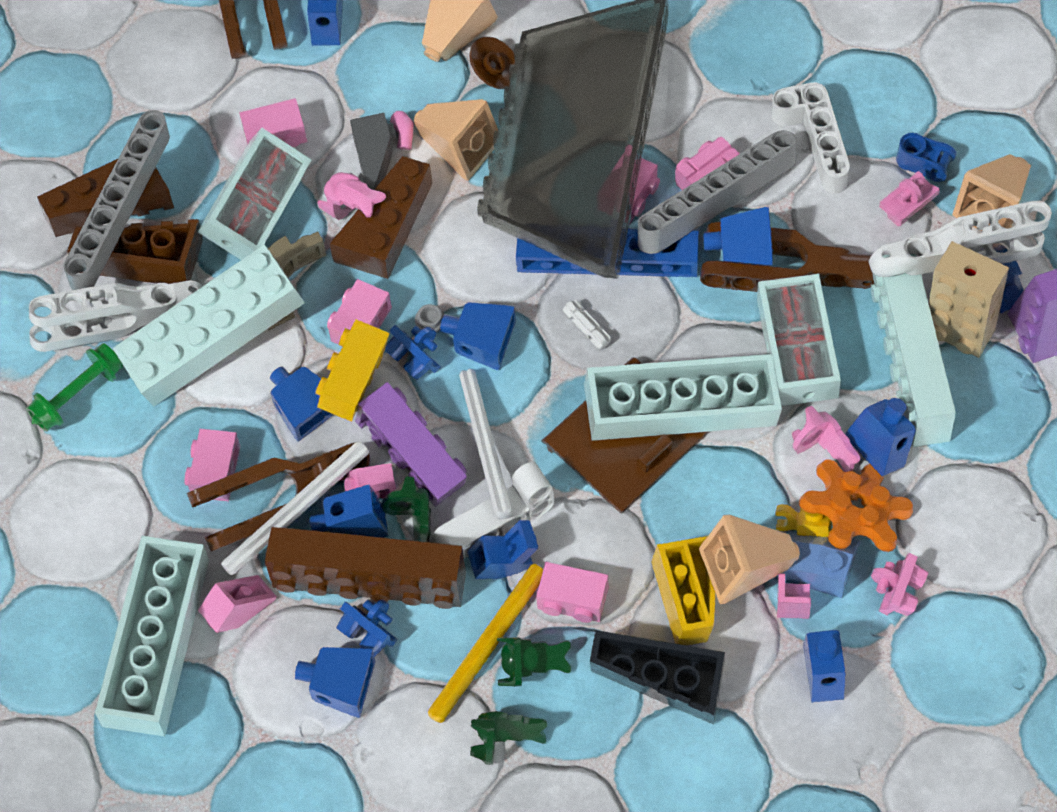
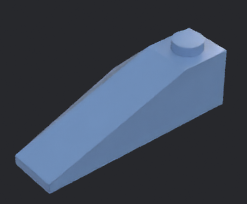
(821, 564)

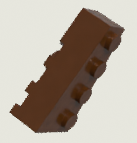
(73, 201)
(377, 241)
(153, 252)

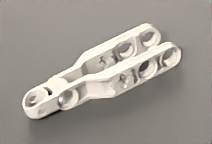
(933, 244)
(125, 312)

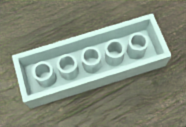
(208, 325)
(915, 356)
(682, 397)
(152, 636)

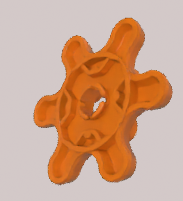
(851, 520)

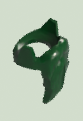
(396, 504)
(525, 657)
(501, 727)

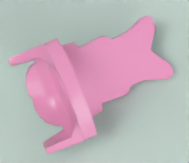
(350, 191)
(825, 431)

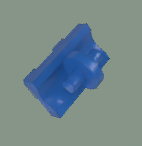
(402, 343)
(355, 618)

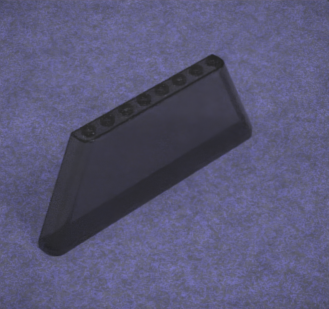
(576, 133)

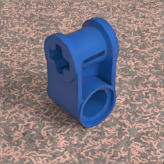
(926, 156)

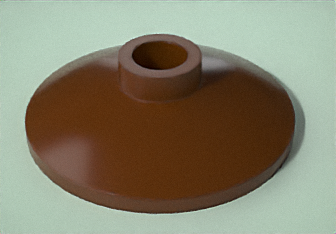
(492, 61)

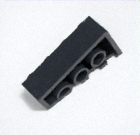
(665, 671)

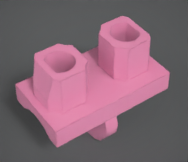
(908, 198)
(893, 582)

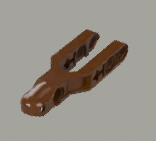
(233, 30)
(834, 265)
(301, 474)

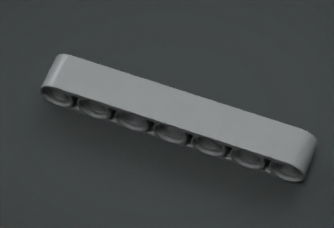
(716, 191)
(117, 212)

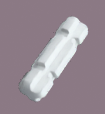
(587, 324)

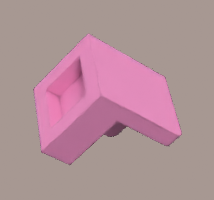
(793, 599)

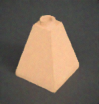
(453, 25)
(459, 133)
(993, 187)
(744, 556)

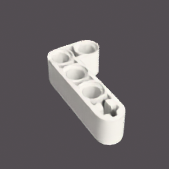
(812, 114)
(529, 499)

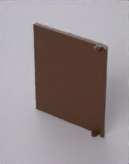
(621, 466)

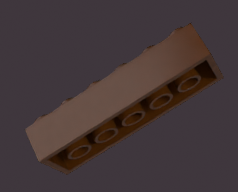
(366, 567)

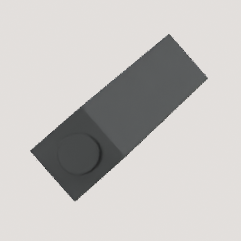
(373, 146)

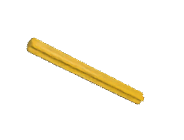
(485, 644)

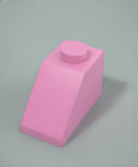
(235, 602)

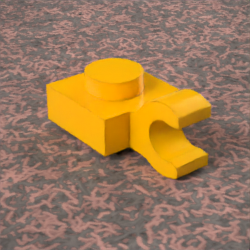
(805, 523)

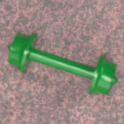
(45, 412)

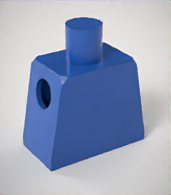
(325, 34)
(743, 238)
(481, 332)
(296, 400)
(883, 435)
(352, 513)
(824, 660)
(339, 678)

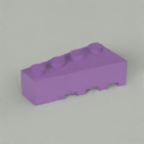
(1036, 317)
(410, 442)

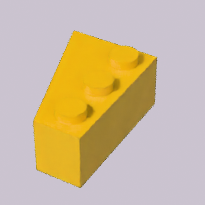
(352, 369)
(685, 590)

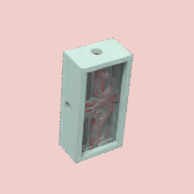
(254, 195)
(799, 339)

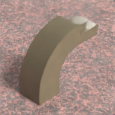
(295, 256)

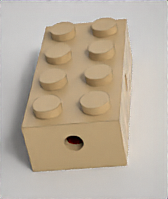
(966, 298)

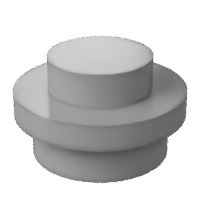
(429, 316)

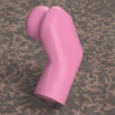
(404, 127)

